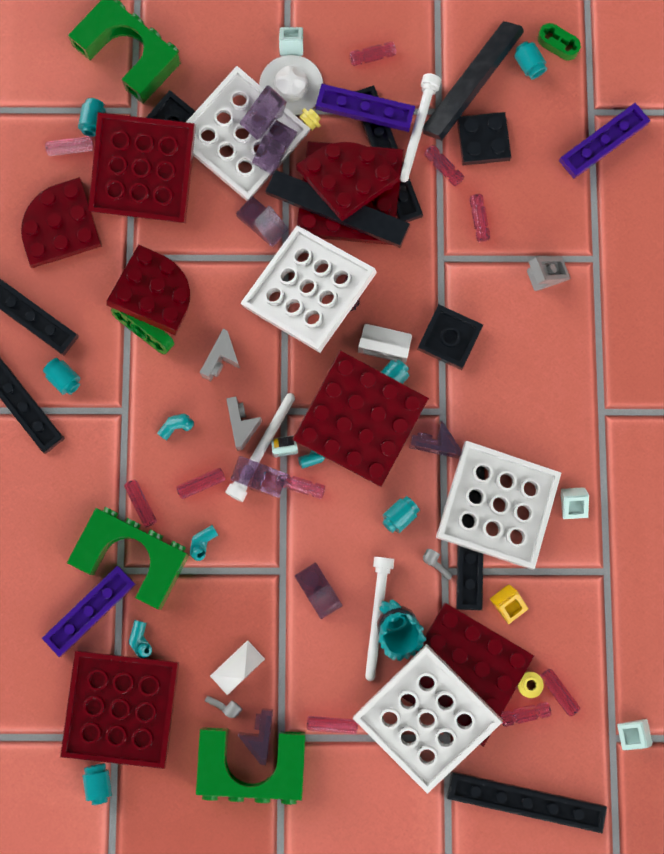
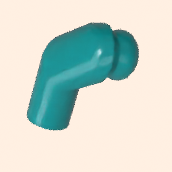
(175, 422)
(310, 459)
(199, 542)
(137, 640)

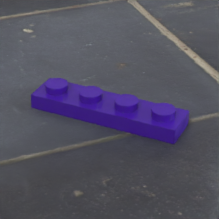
(365, 107)
(604, 140)
(88, 611)

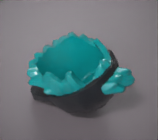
(399, 631)

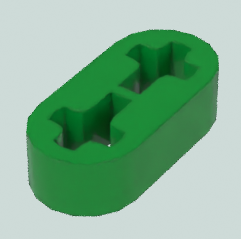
(559, 41)

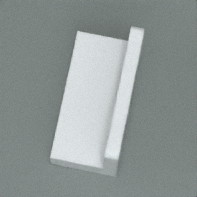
(384, 343)

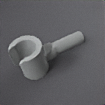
(431, 557)
(231, 710)

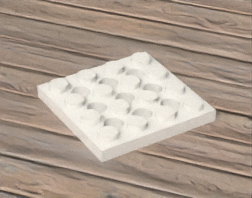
(208, 151)
(310, 303)
(520, 472)
(407, 755)

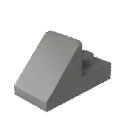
(547, 272)
(221, 351)
(241, 429)

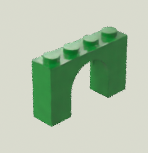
(111, 21)
(106, 529)
(217, 780)

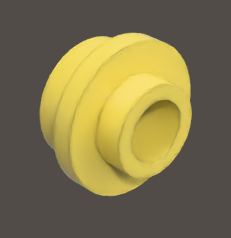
(310, 118)
(538, 685)

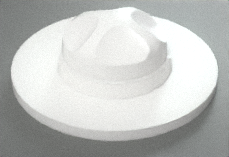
(294, 80)

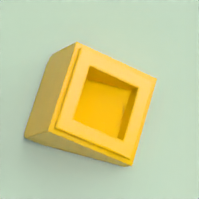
(509, 603)

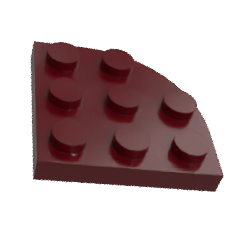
(347, 176)
(58, 224)
(152, 290)

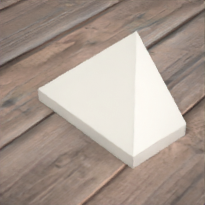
(237, 667)

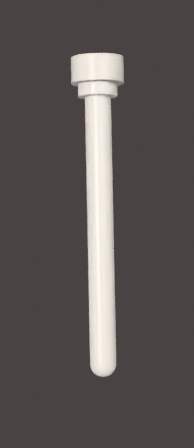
(430, 85)
(237, 490)
(382, 567)

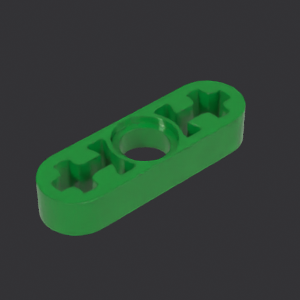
(151, 335)

